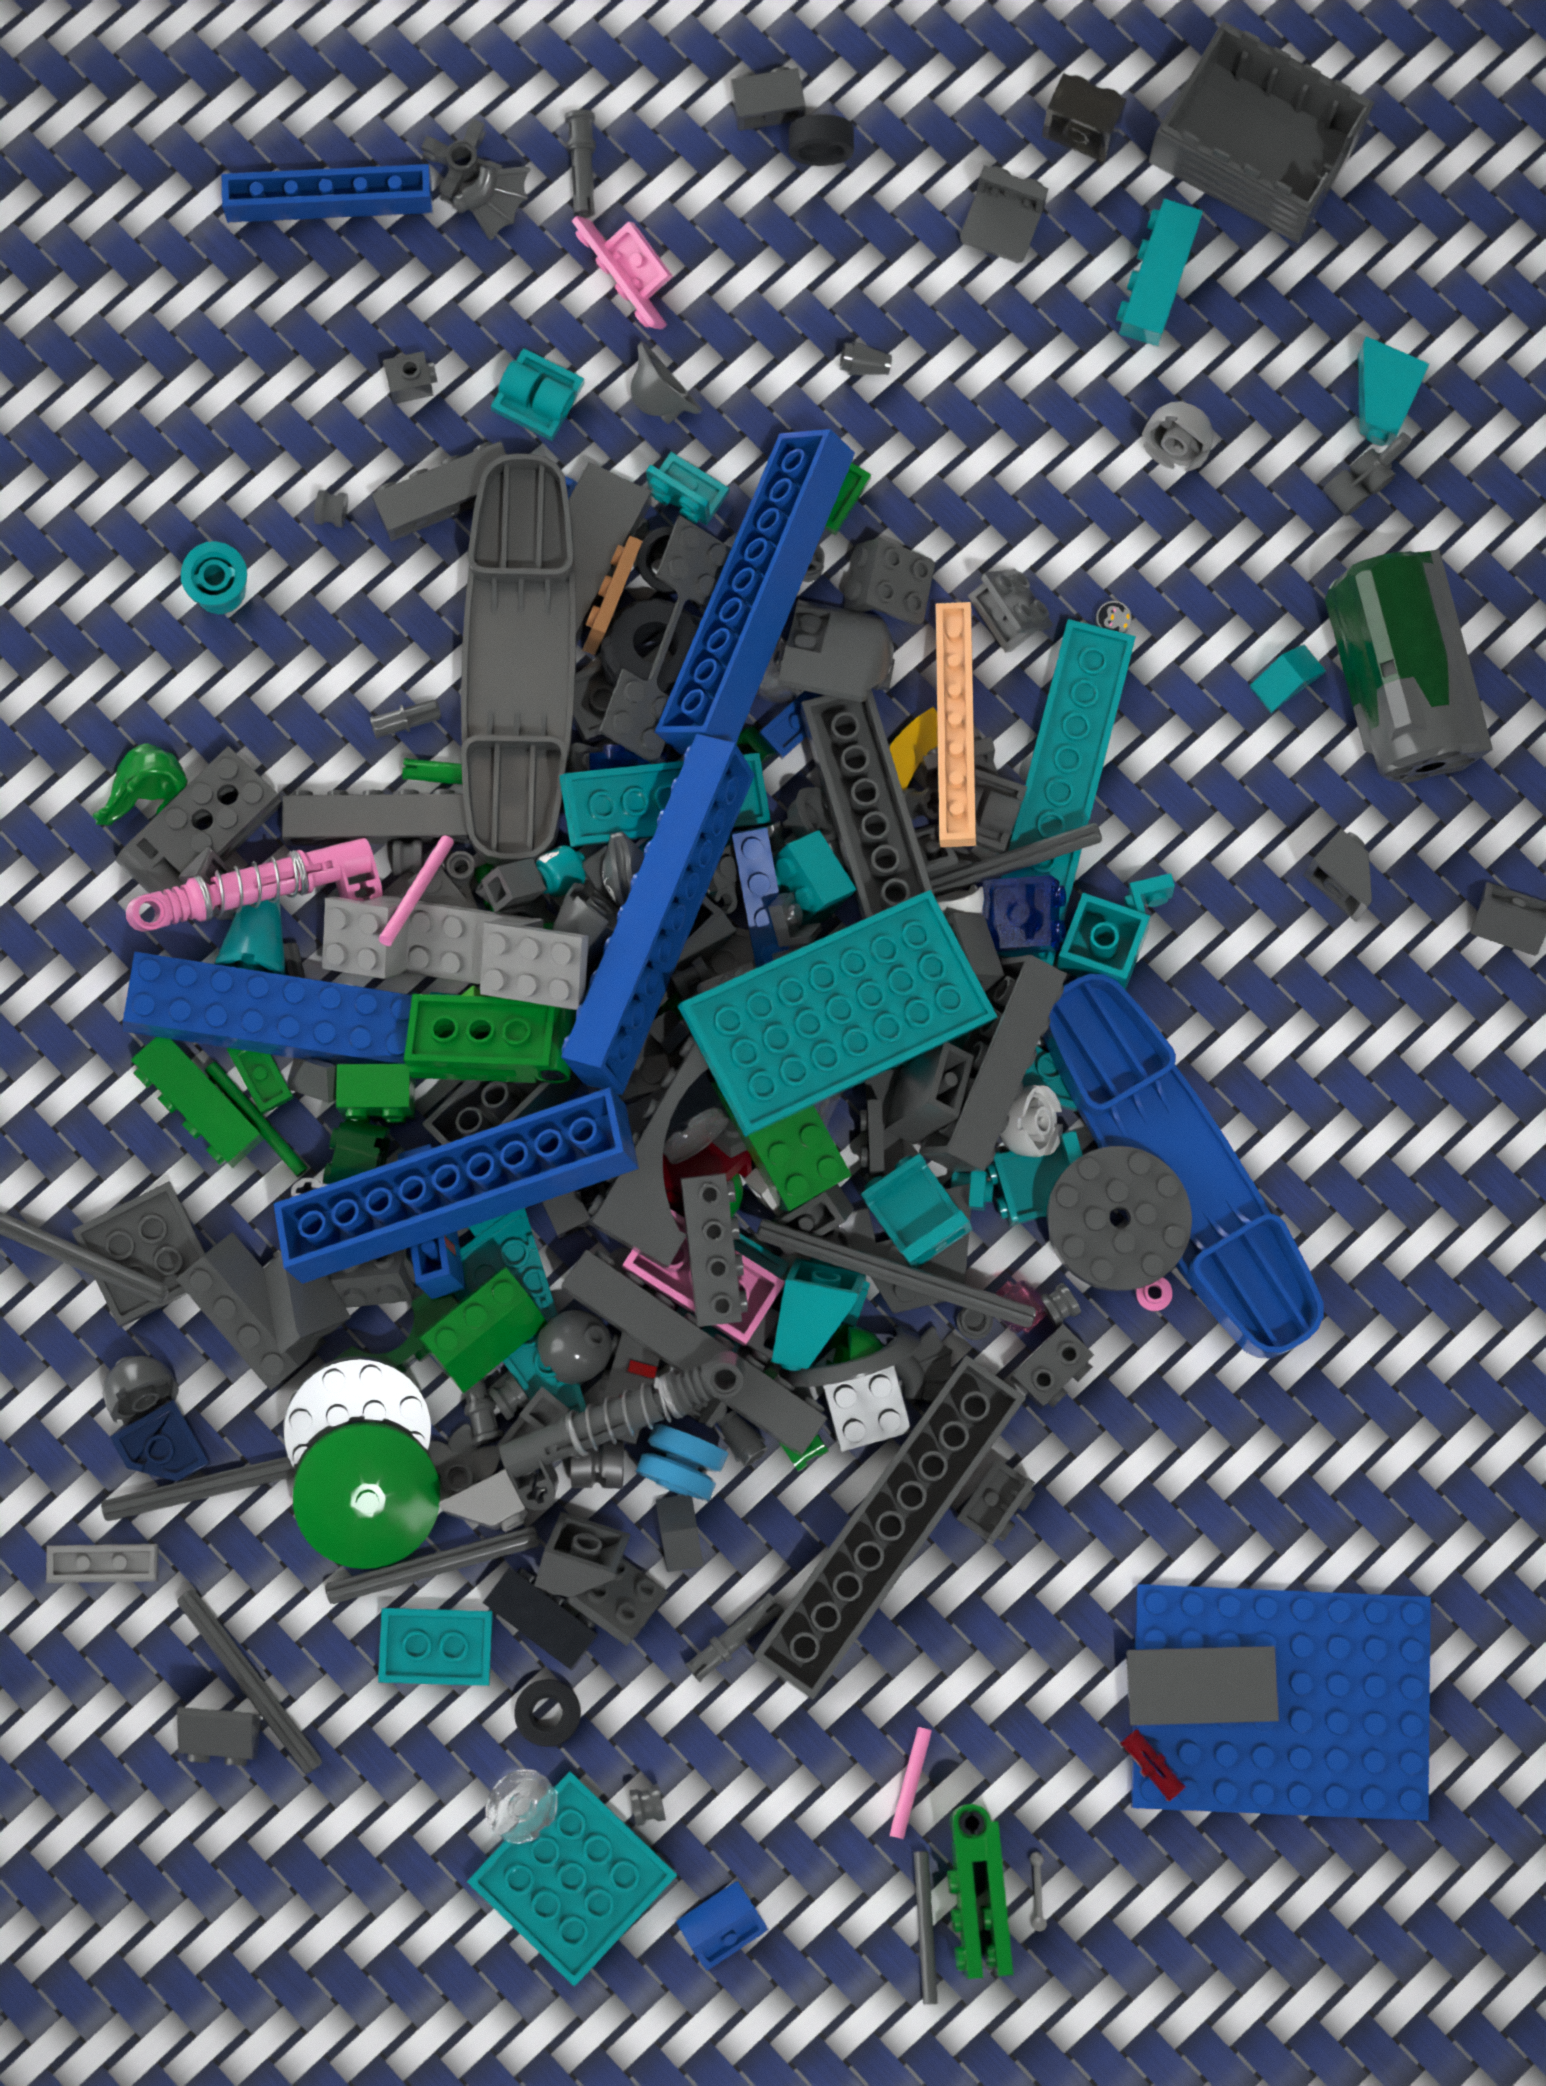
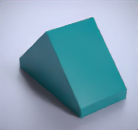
(1287, 677)

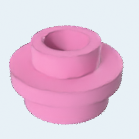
(1155, 1304)

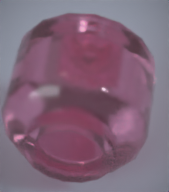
(1026, 1294)

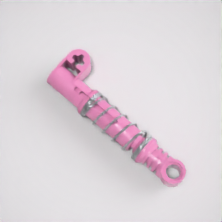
(262, 882)

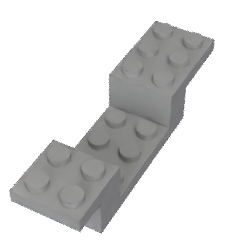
(498, 950)

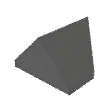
(941, 859)

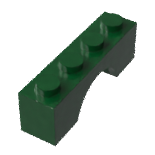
(425, 1314)

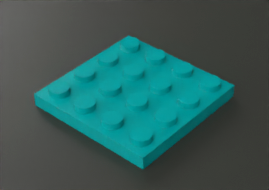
(574, 1882)

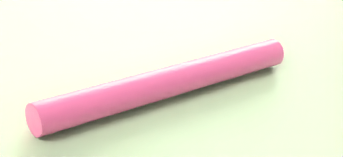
(416, 890)

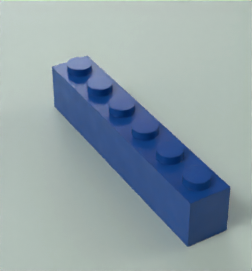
(327, 193)

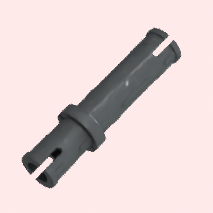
(734, 1637)

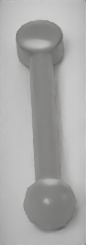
(1038, 1923)

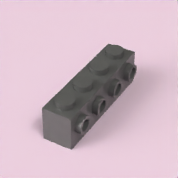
(711, 1249)

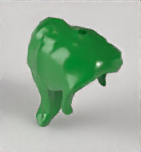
(143, 774)

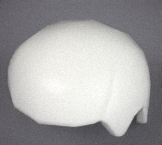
(962, 902)

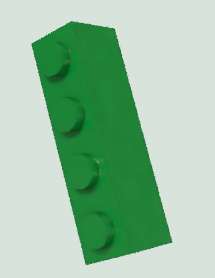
(197, 1099)

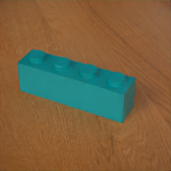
(1160, 272)

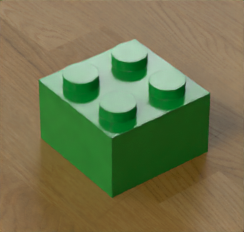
(375, 1093)

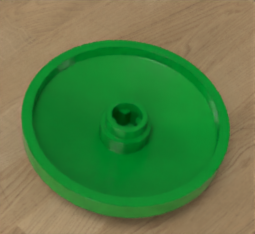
(366, 1495)

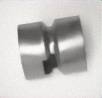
(599, 1466)

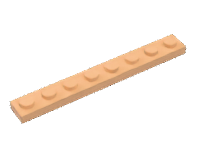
(955, 725)

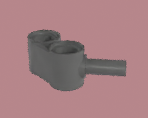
(1367, 476)

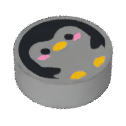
(1114, 616)

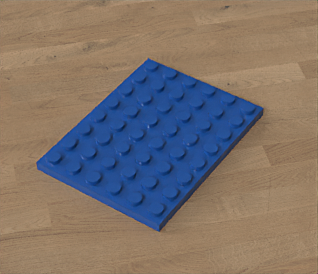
(1346, 1695)

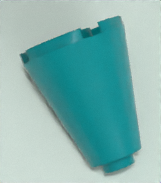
(255, 940)

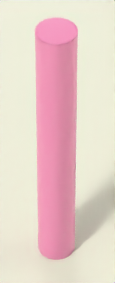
(910, 1783)

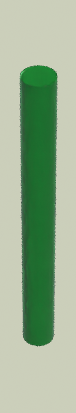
(256, 1119)

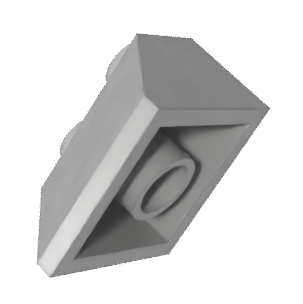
(488, 1503)

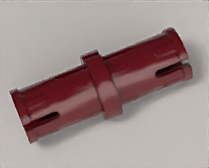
(1136, 1744)

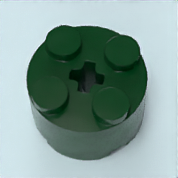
(357, 1150)

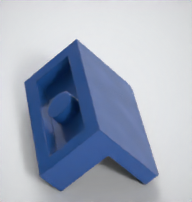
(721, 1925)

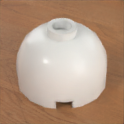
(1033, 1123)

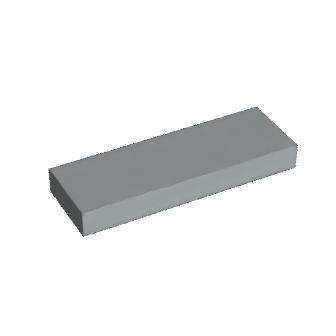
(102, 1563)

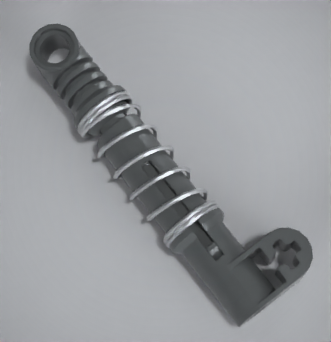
(579, 1432)

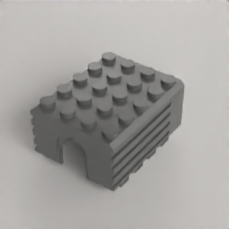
(1260, 131)

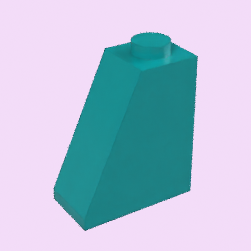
(1386, 389)

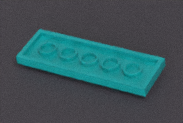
(632, 798)

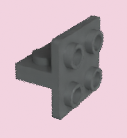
(1009, 607)

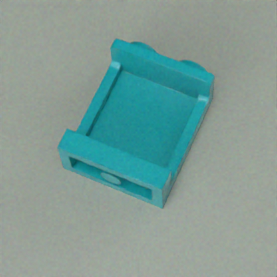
(1028, 1181)
(915, 1210)

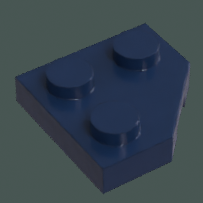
(161, 1445)

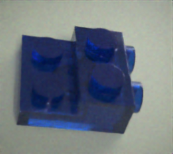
(1024, 913)

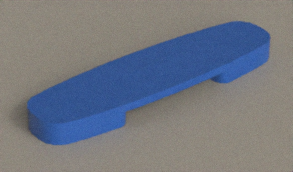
(1137, 1098)

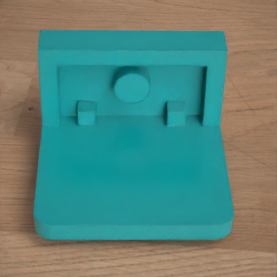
(686, 488)

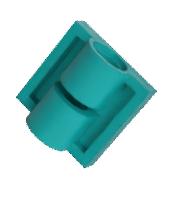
(537, 394)

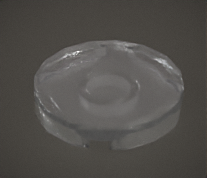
(698, 1135)
(521, 1806)

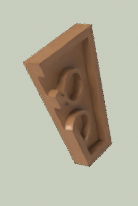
(611, 591)

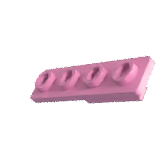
(631, 264)

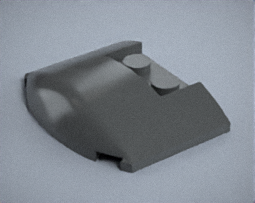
(836, 652)

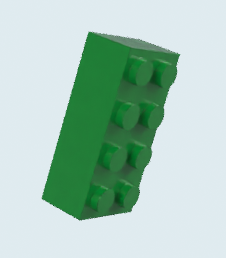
(793, 1156)

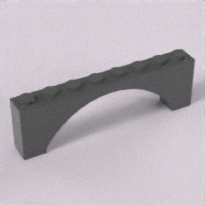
(636, 1202)

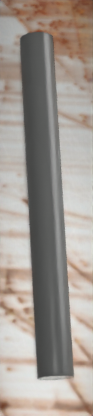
(925, 1927)

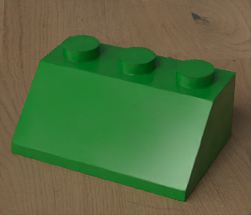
(483, 1329)

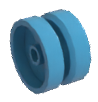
(679, 1468)

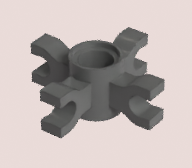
(447, 155)

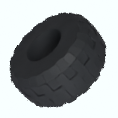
(642, 623)

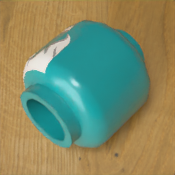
(561, 869)

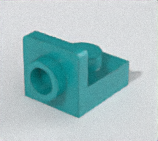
(1149, 891)

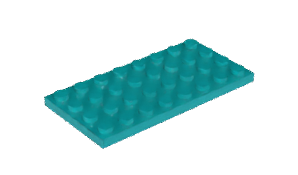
(837, 1012)

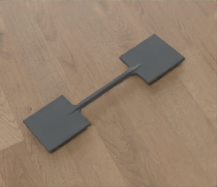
(693, 569)

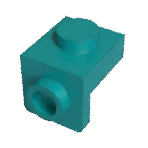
(980, 1188)

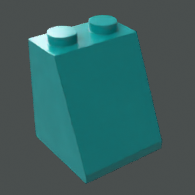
(812, 1309)

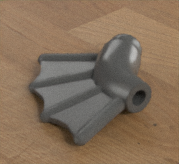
(494, 197)
(927, 1369)

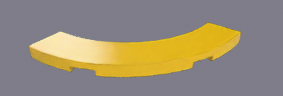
(913, 744)

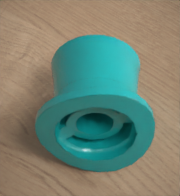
(215, 577)

